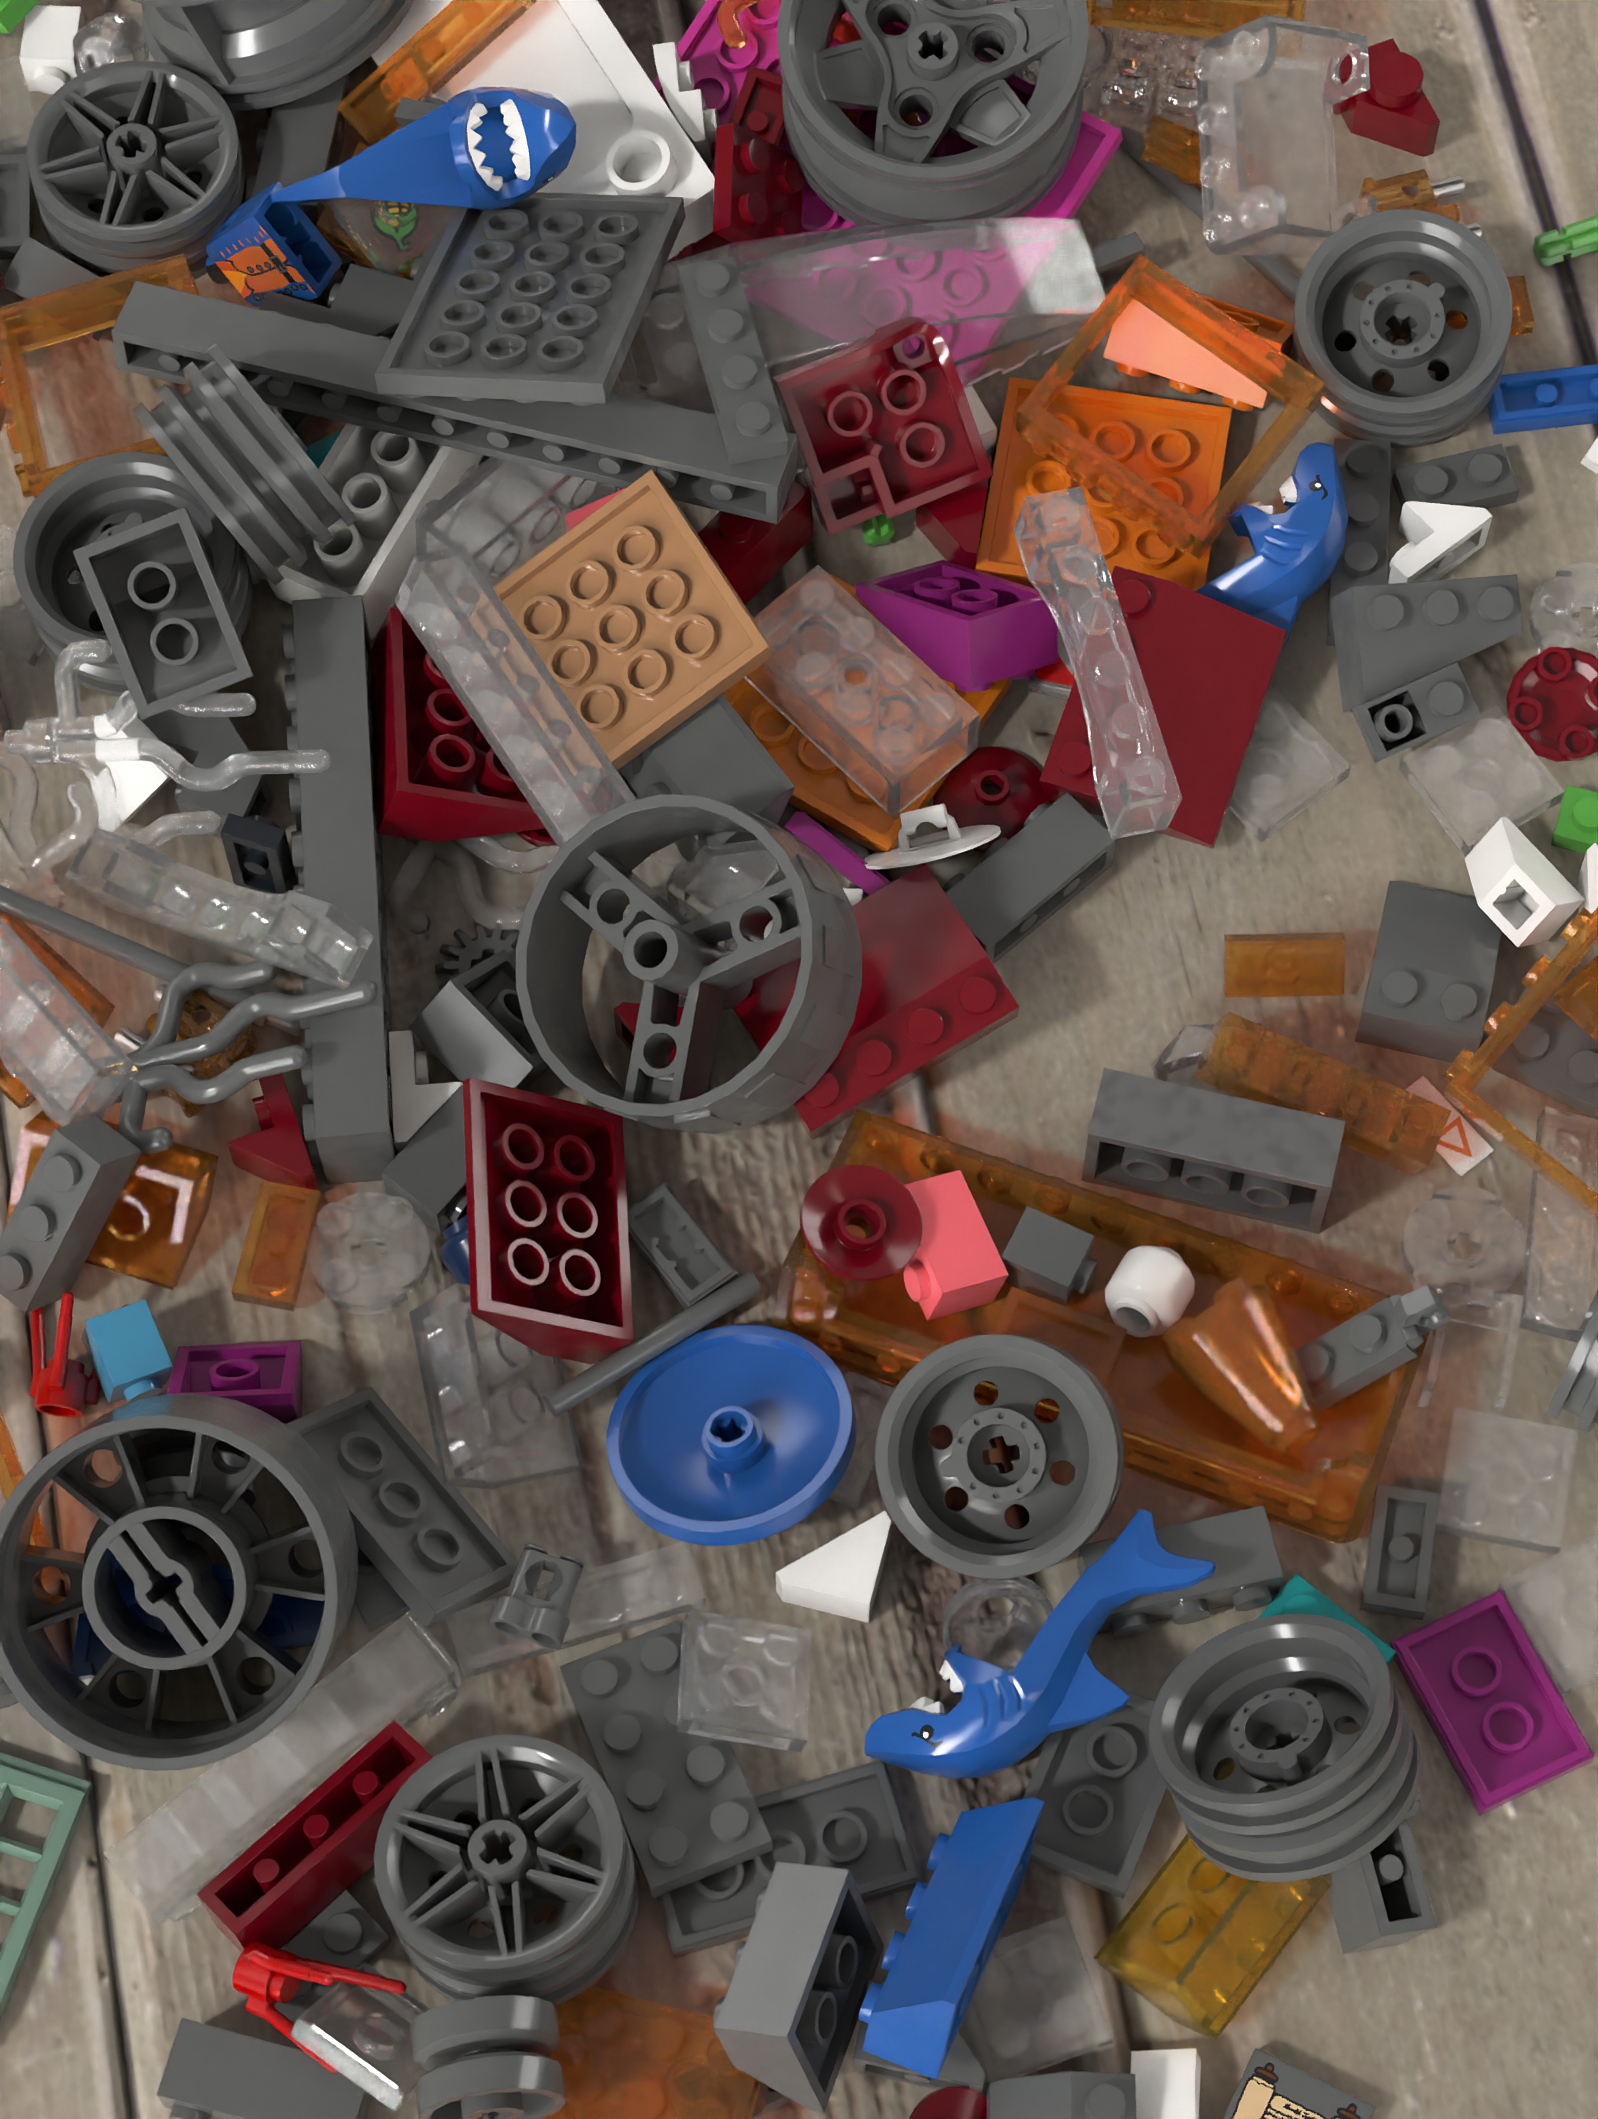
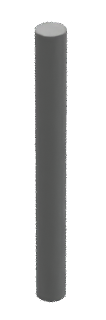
(652, 1343)

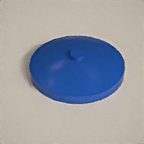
(731, 1435)

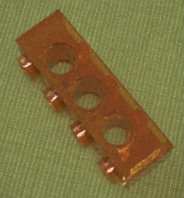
(1284, 1073)

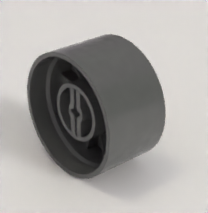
(203, 1620)

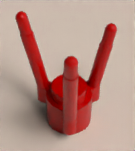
(61, 1385)
(276, 1975)

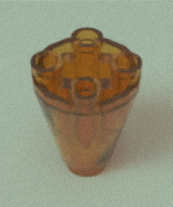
(1247, 1366)

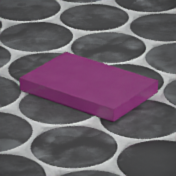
(1491, 1702)

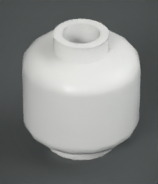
(1149, 1290)

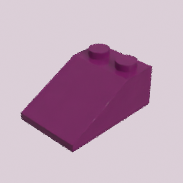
(965, 622)

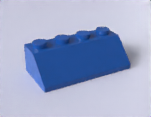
(950, 1935)

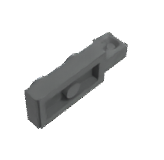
(1370, 1344)

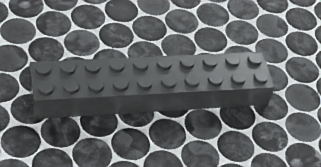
(343, 865)

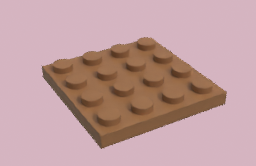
(634, 619)

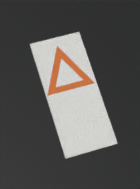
(1459, 1142)

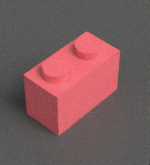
(956, 1256)

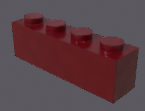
(754, 549)
(314, 1847)

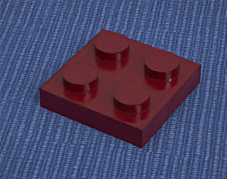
(754, 187)

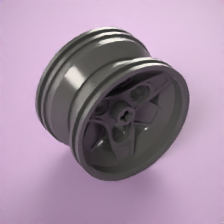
(936, 74)

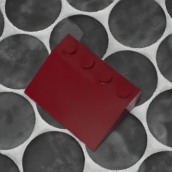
(1207, 688)
(430, 758)
(919, 1001)
(547, 1221)

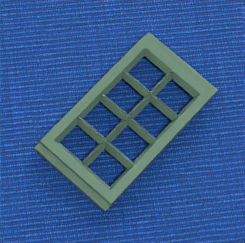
(69, 1798)

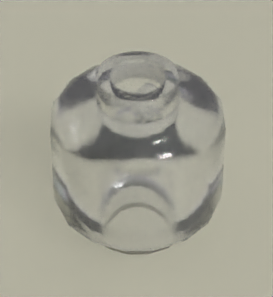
(108, 40)

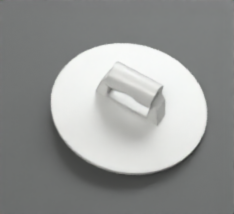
(934, 845)

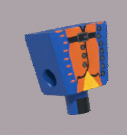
(272, 250)

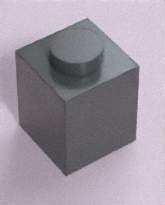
(1049, 1257)

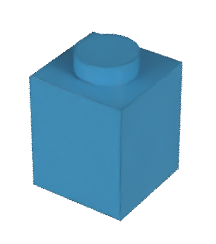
(127, 1353)

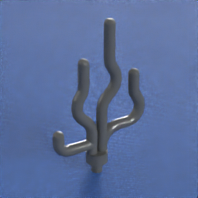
(161, 1056)

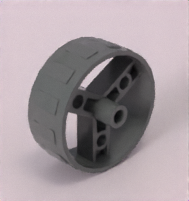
(589, 890)

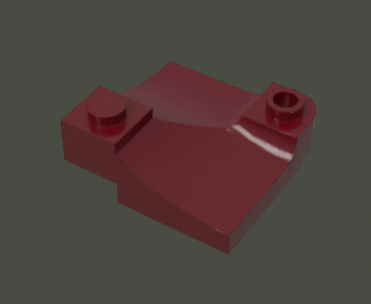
(882, 426)

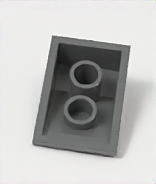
(163, 613)
(1429, 974)

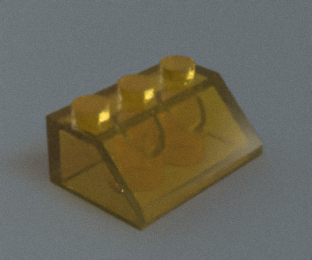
(1205, 1938)

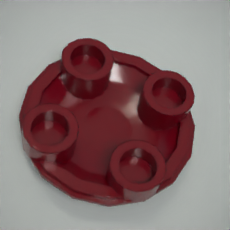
(1557, 703)

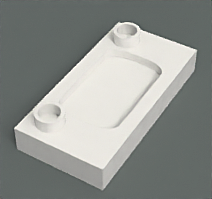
(623, 125)

